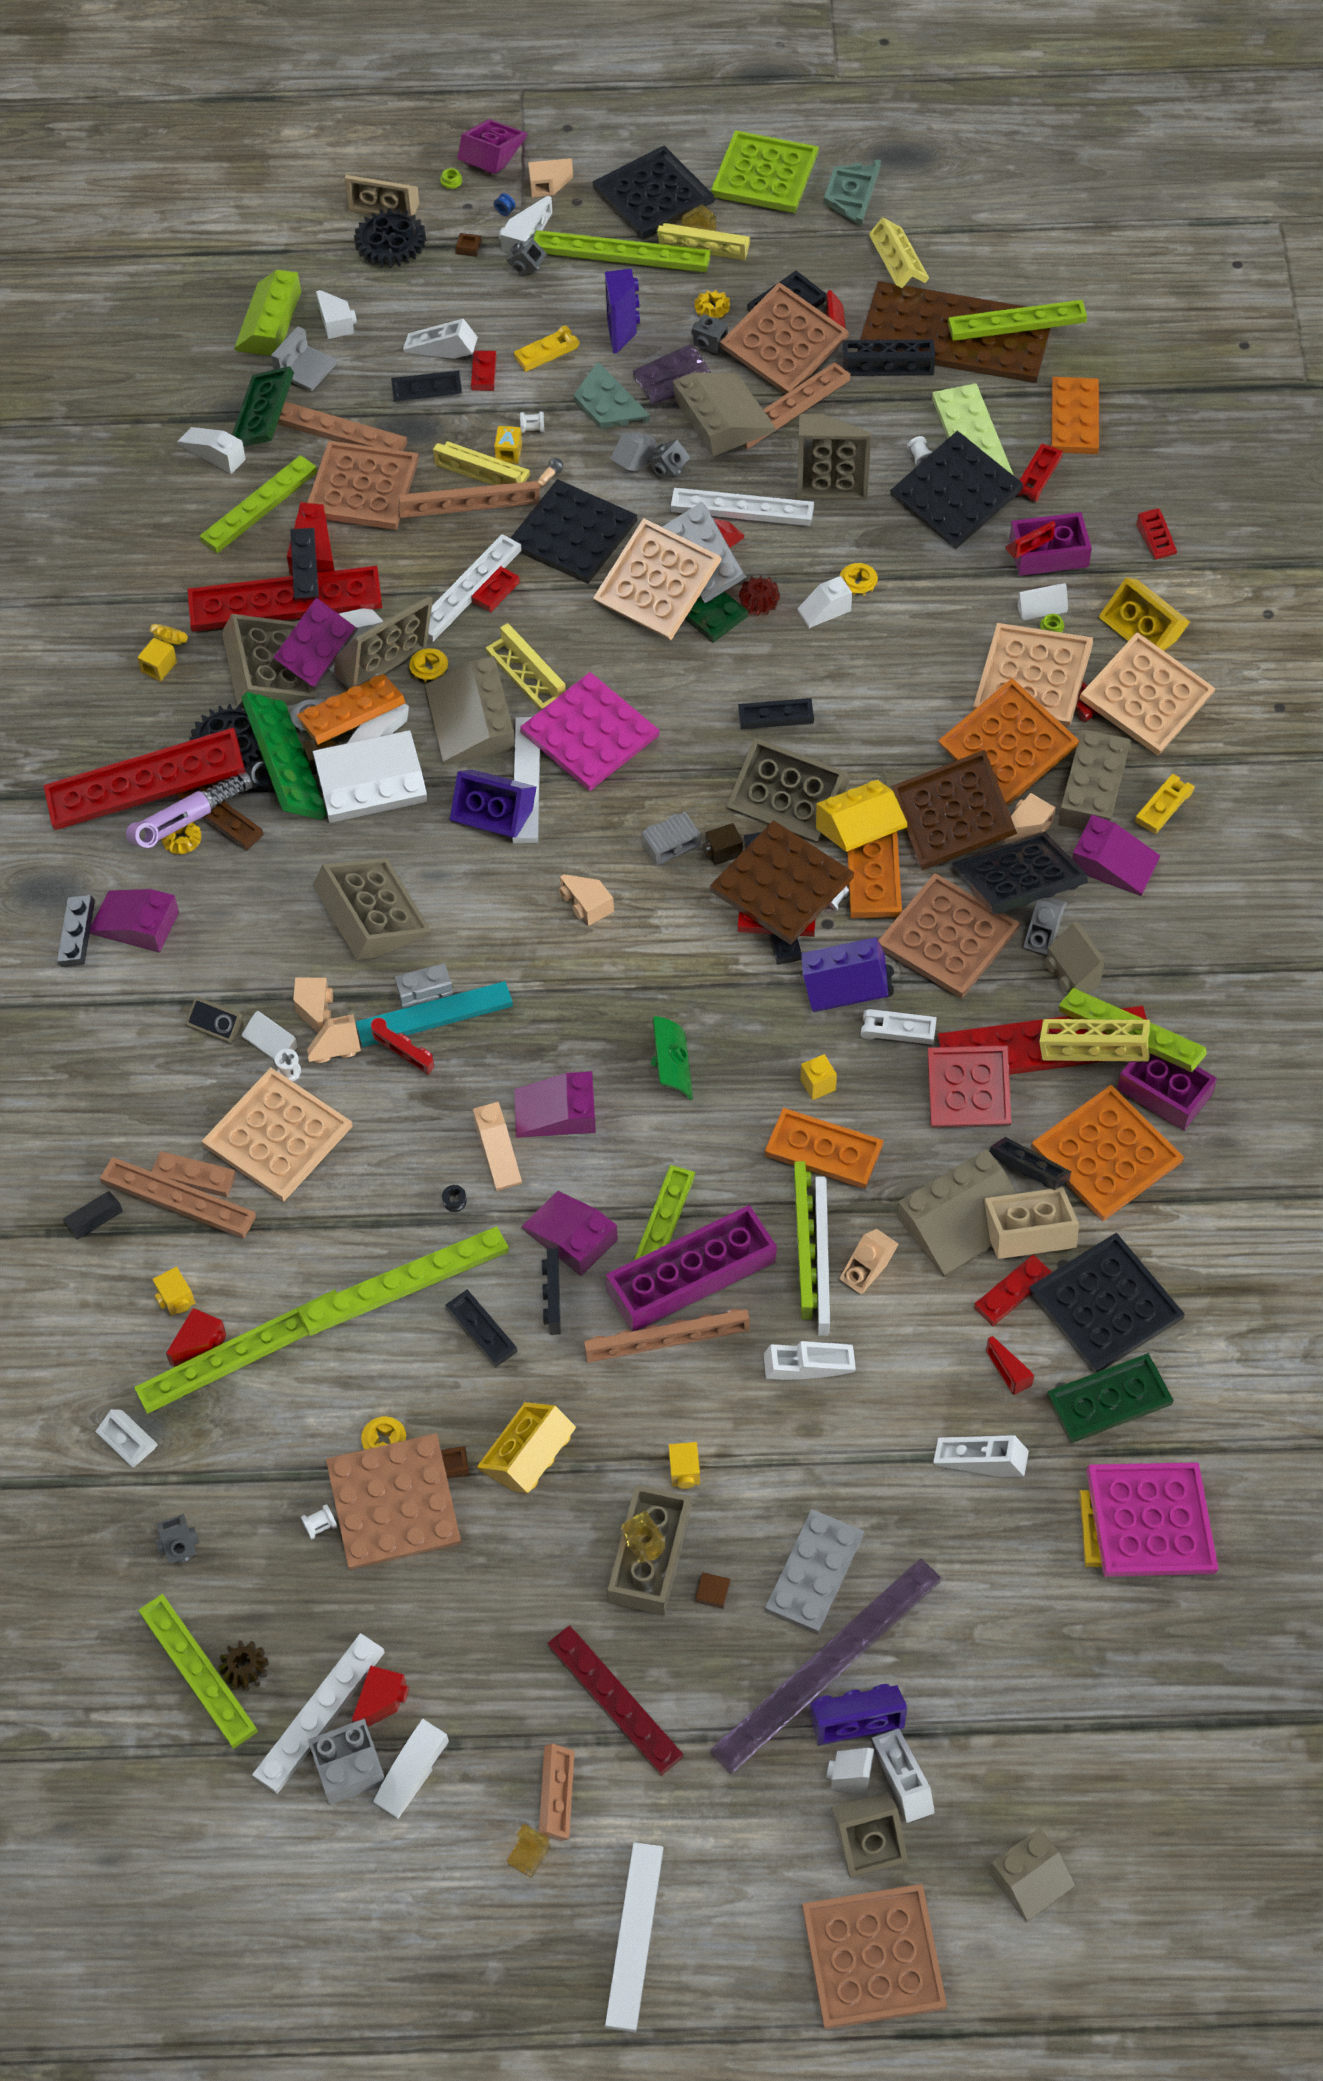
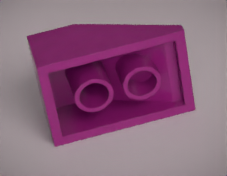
(490, 145)
(1115, 856)
(136, 917)
(556, 1106)
(573, 1228)

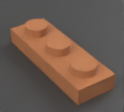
(196, 1174)
(556, 1792)

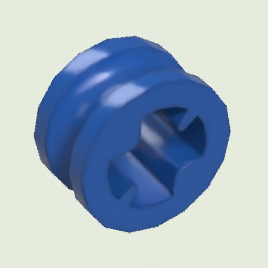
(504, 204)

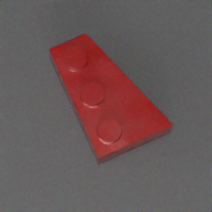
(313, 516)

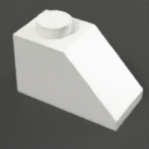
(335, 315)
(826, 602)
(851, 1771)

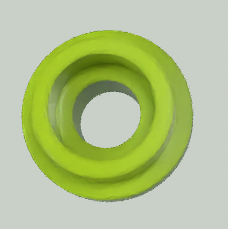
(451, 178)
(1052, 620)

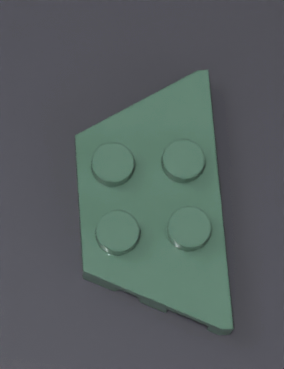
(852, 189)
(607, 400)

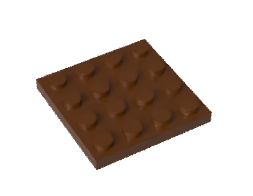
(954, 810)
(781, 882)

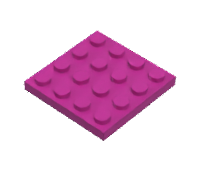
(589, 731)
(1151, 1519)

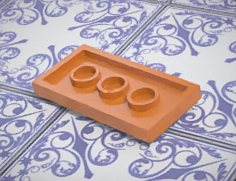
(1075, 415)
(350, 708)
(876, 880)
(824, 1148)

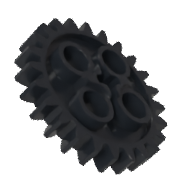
(390, 238)
(239, 721)

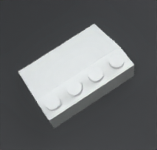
(370, 776)

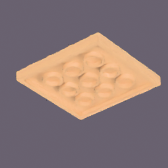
(657, 579)
(1040, 661)
(1147, 693)
(277, 1134)

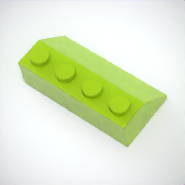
(269, 313)

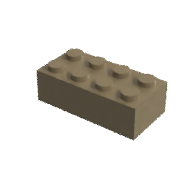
(1094, 779)
(649, 1583)

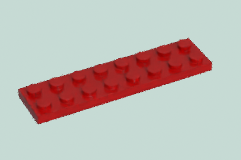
(274, 597)
(144, 779)
(1022, 1042)

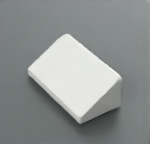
(1043, 601)
(268, 1036)
(126, 1437)

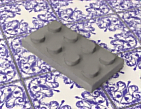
(702, 530)
(814, 1571)

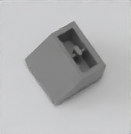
(347, 1761)

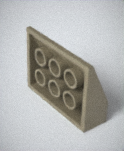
(721, 410)
(832, 459)
(385, 645)
(250, 653)
(470, 712)
(785, 787)
(370, 906)
(950, 1212)

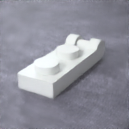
(898, 1026)

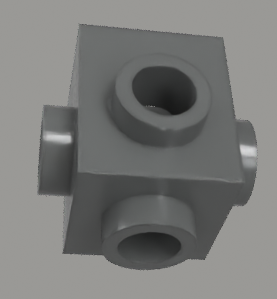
(526, 257)
(709, 333)
(669, 459)
(176, 1539)

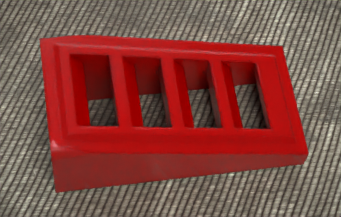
(1151, 520)
(1010, 1368)

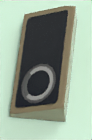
(214, 1020)

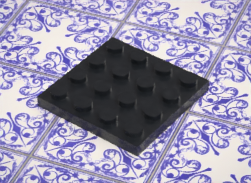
(652, 191)
(956, 489)
(573, 531)
(1020, 873)
(1106, 1303)

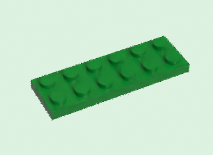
(284, 756)

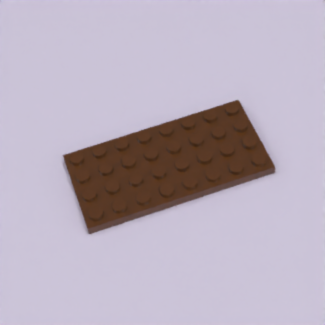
(924, 314)

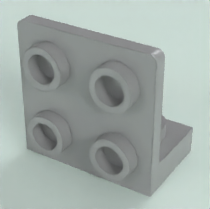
(307, 363)

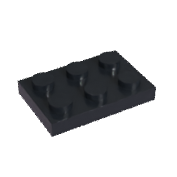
(799, 285)

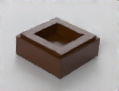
(468, 244)
(455, 1462)
(712, 1590)

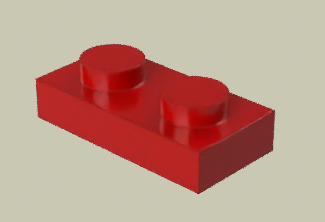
(483, 370)
(495, 589)

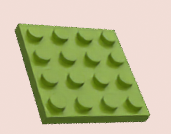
(765, 171)

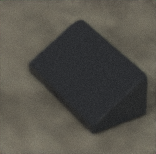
(93, 1215)

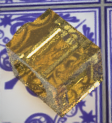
(637, 1527)

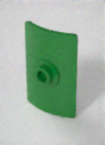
(671, 1055)

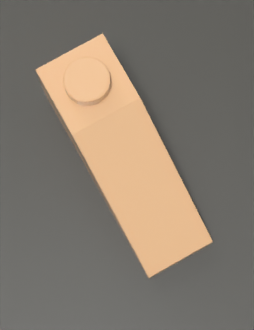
(497, 1146)

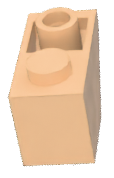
(549, 176)
(1031, 817)
(587, 897)
(312, 1001)
(334, 1039)
(868, 1260)

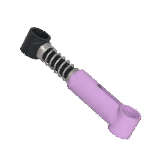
(195, 806)

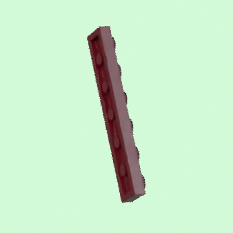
(615, 1700)

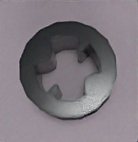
(454, 1206)

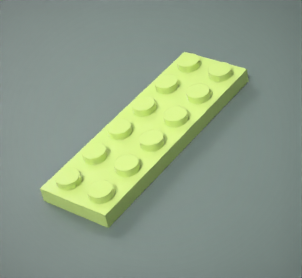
(965, 411)

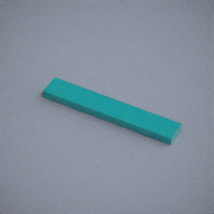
(440, 1012)

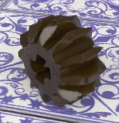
(239, 1657)

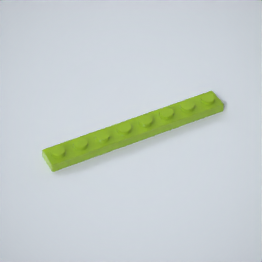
(623, 251)
(402, 1281)
(223, 1359)

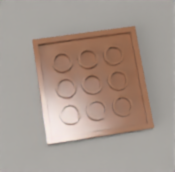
(784, 339)
(363, 483)
(948, 935)
(393, 1501)
(874, 1956)

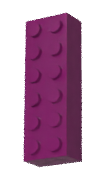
(690, 1268)

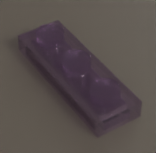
(667, 364)
(662, 387)

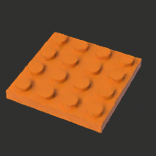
(1017, 736)
(1109, 1152)

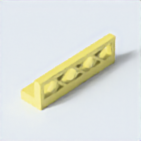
(718, 243)
(897, 253)
(478, 465)
(531, 661)
(1094, 1044)

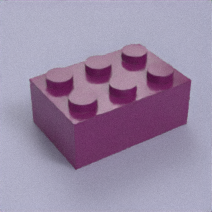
(1066, 551)
(315, 643)
(1167, 1089)

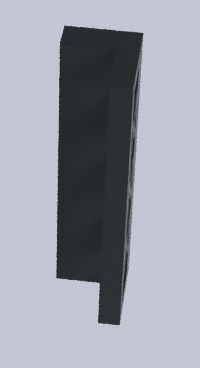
(889, 361)

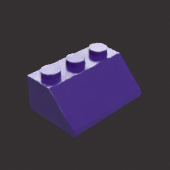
(621, 307)
(492, 802)
(845, 974)
(858, 1714)

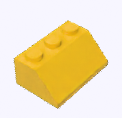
(1140, 610)
(860, 815)
(527, 1446)

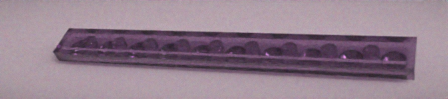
(825, 1666)

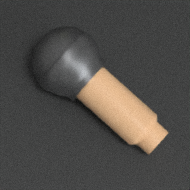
(554, 466)

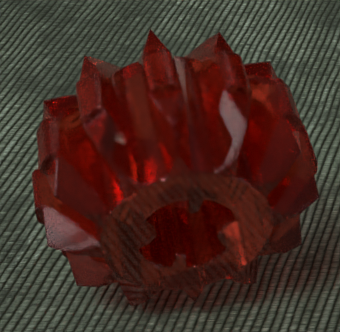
(759, 595)

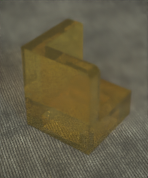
(700, 218)
(529, 1851)

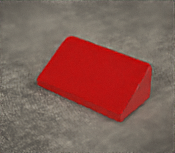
(835, 309)
(1031, 541)

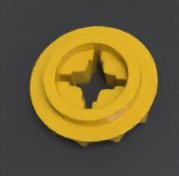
(703, 306)
(868, 575)
(168, 634)
(434, 657)
(183, 844)
(385, 1426)

